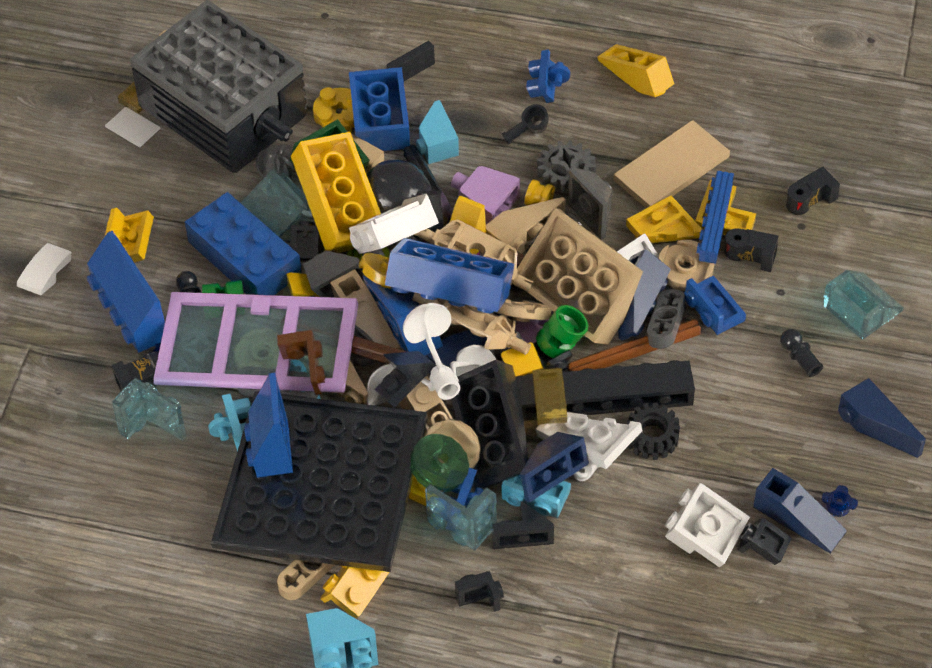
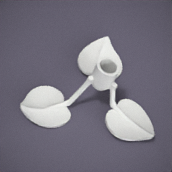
(427, 322)

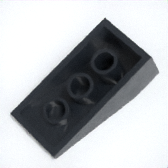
(493, 409)

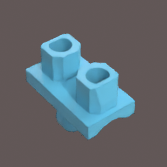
(234, 411)

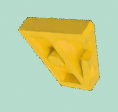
(664, 222)

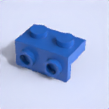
(714, 304)

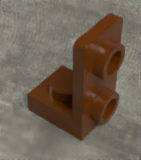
(301, 344)

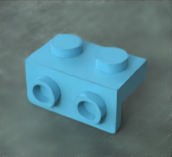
(547, 504)

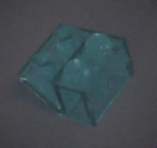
(859, 303)

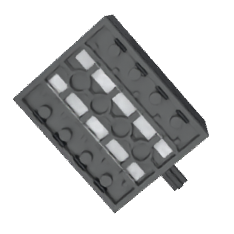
(220, 86)

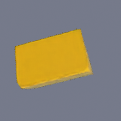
(299, 285)
(522, 363)

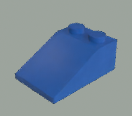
(268, 432)

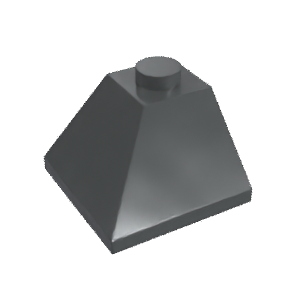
(590, 199)

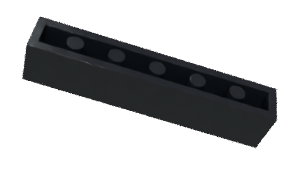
(618, 388)

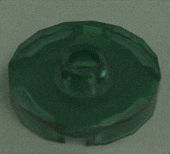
(430, 471)

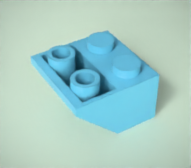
(341, 640)

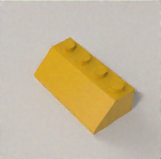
(334, 187)

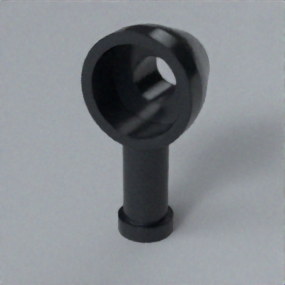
(529, 117)

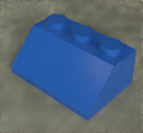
(380, 108)
(395, 308)

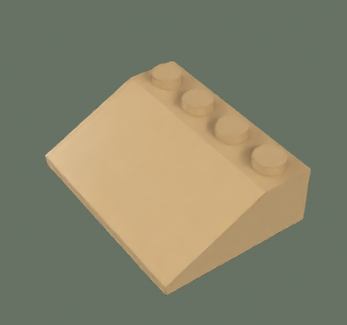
(581, 272)

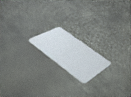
(132, 126)

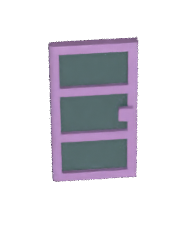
(235, 344)

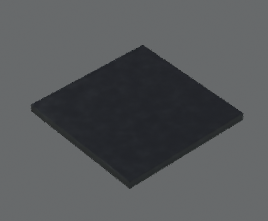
(344, 488)

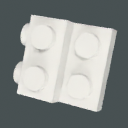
(706, 524)

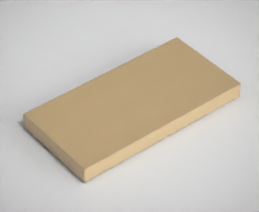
(671, 165)

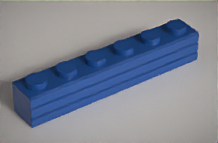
(716, 217)

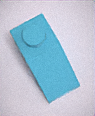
(437, 135)

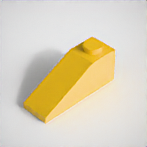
(639, 69)

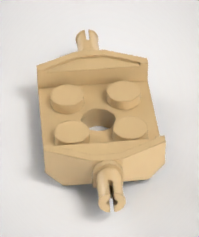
(464, 237)
(497, 328)

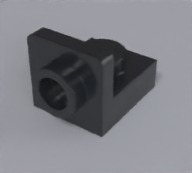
(305, 239)
(765, 540)

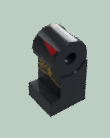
(811, 190)
(752, 246)
(142, 369)

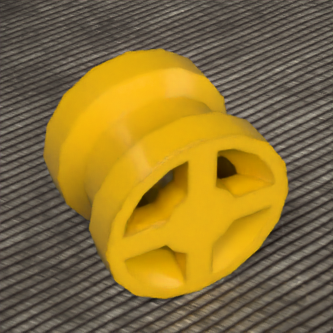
(538, 193)

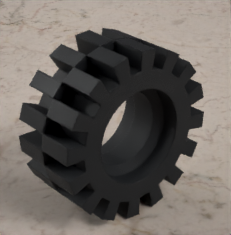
(662, 419)

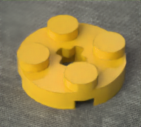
(326, 104)

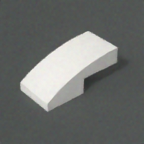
(42, 269)

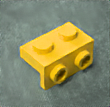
(131, 231)
(353, 588)

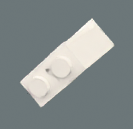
(393, 225)

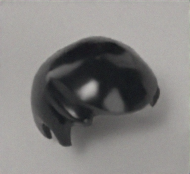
(396, 181)

